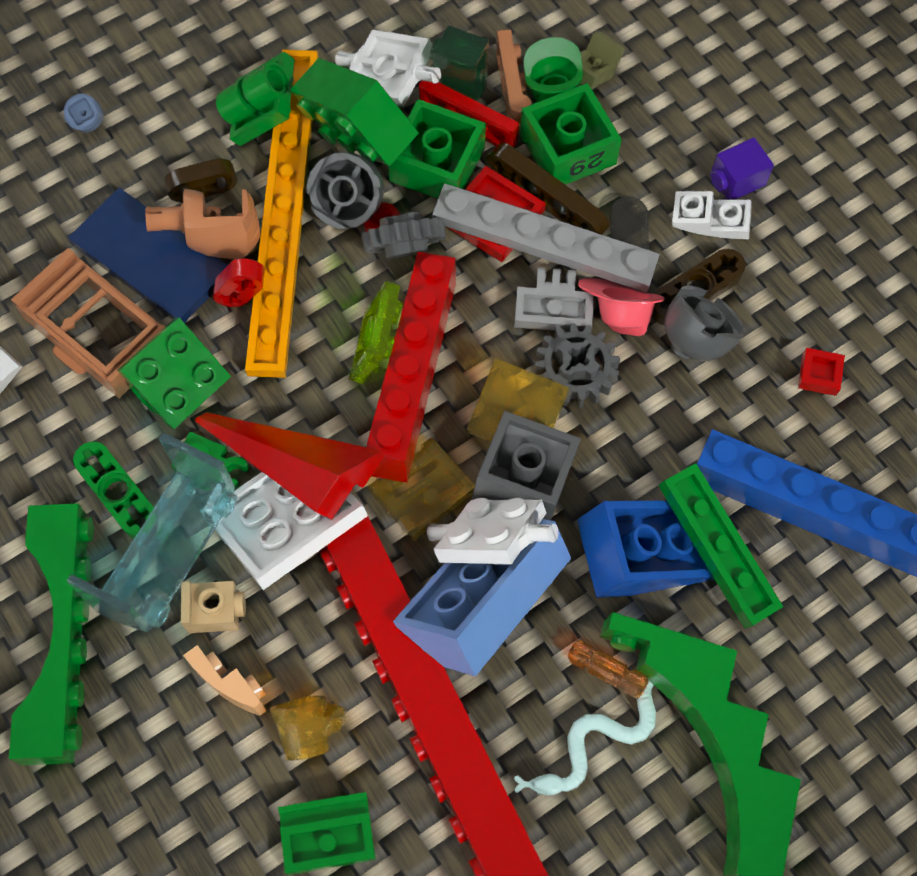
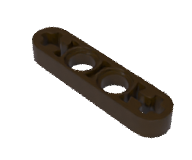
(559, 198)

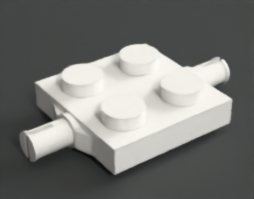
(393, 61)
(491, 531)

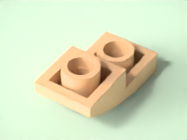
(233, 687)

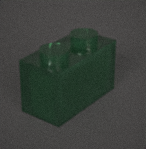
(462, 61)

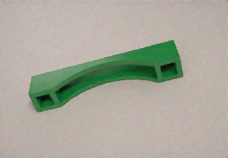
(46, 721)

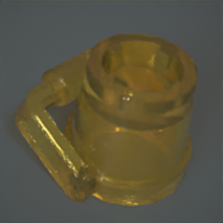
(306, 725)

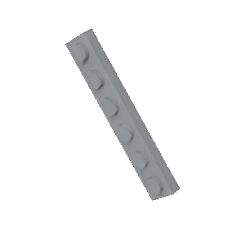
(546, 237)

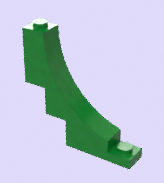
(697, 680)

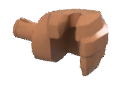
(206, 227)

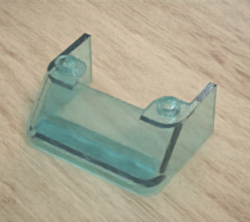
(167, 542)

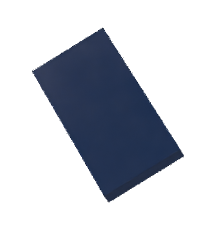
(149, 263)

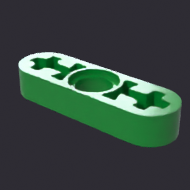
(114, 474)

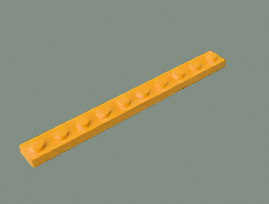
(281, 236)

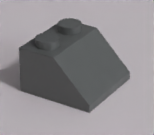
(526, 462)

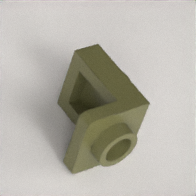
(600, 59)

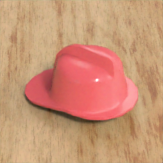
(622, 307)

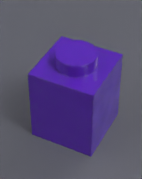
(741, 169)

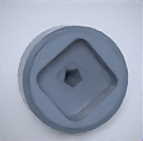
(83, 113)

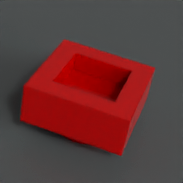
(821, 371)

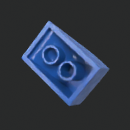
(638, 549)

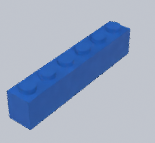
(811, 501)

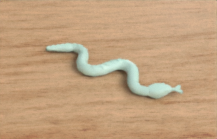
(553, 784)

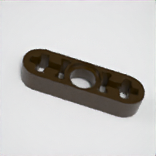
(704, 272)

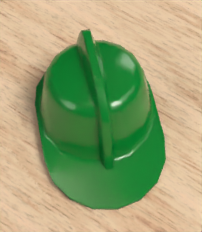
(552, 67)

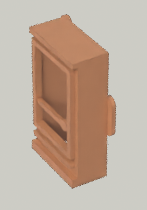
(52, 288)

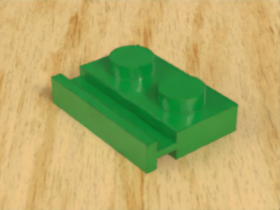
(326, 833)

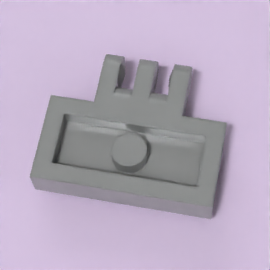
(553, 304)

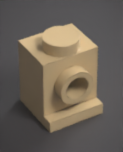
(224, 617)

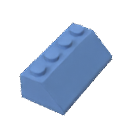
(475, 606)

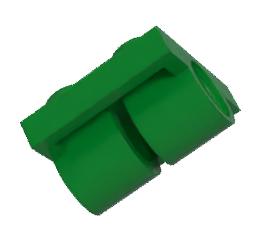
(258, 99)
(173, 373)

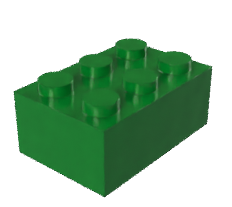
(353, 112)

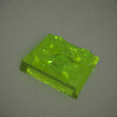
(374, 338)

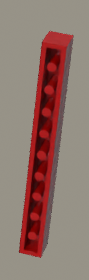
(433, 708)

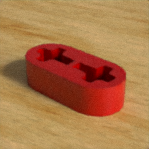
(238, 283)

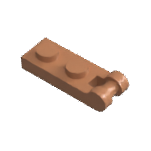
(512, 82)

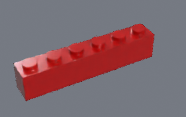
(412, 365)

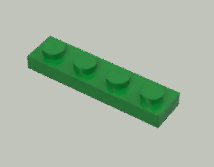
(720, 546)

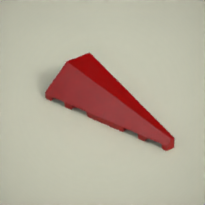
(305, 465)

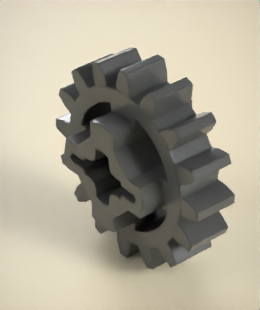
(403, 235)
(572, 350)

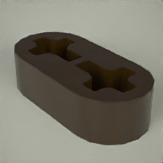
(207, 177)

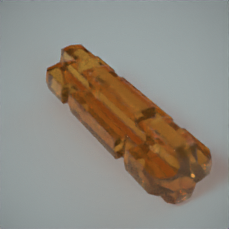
(608, 669)

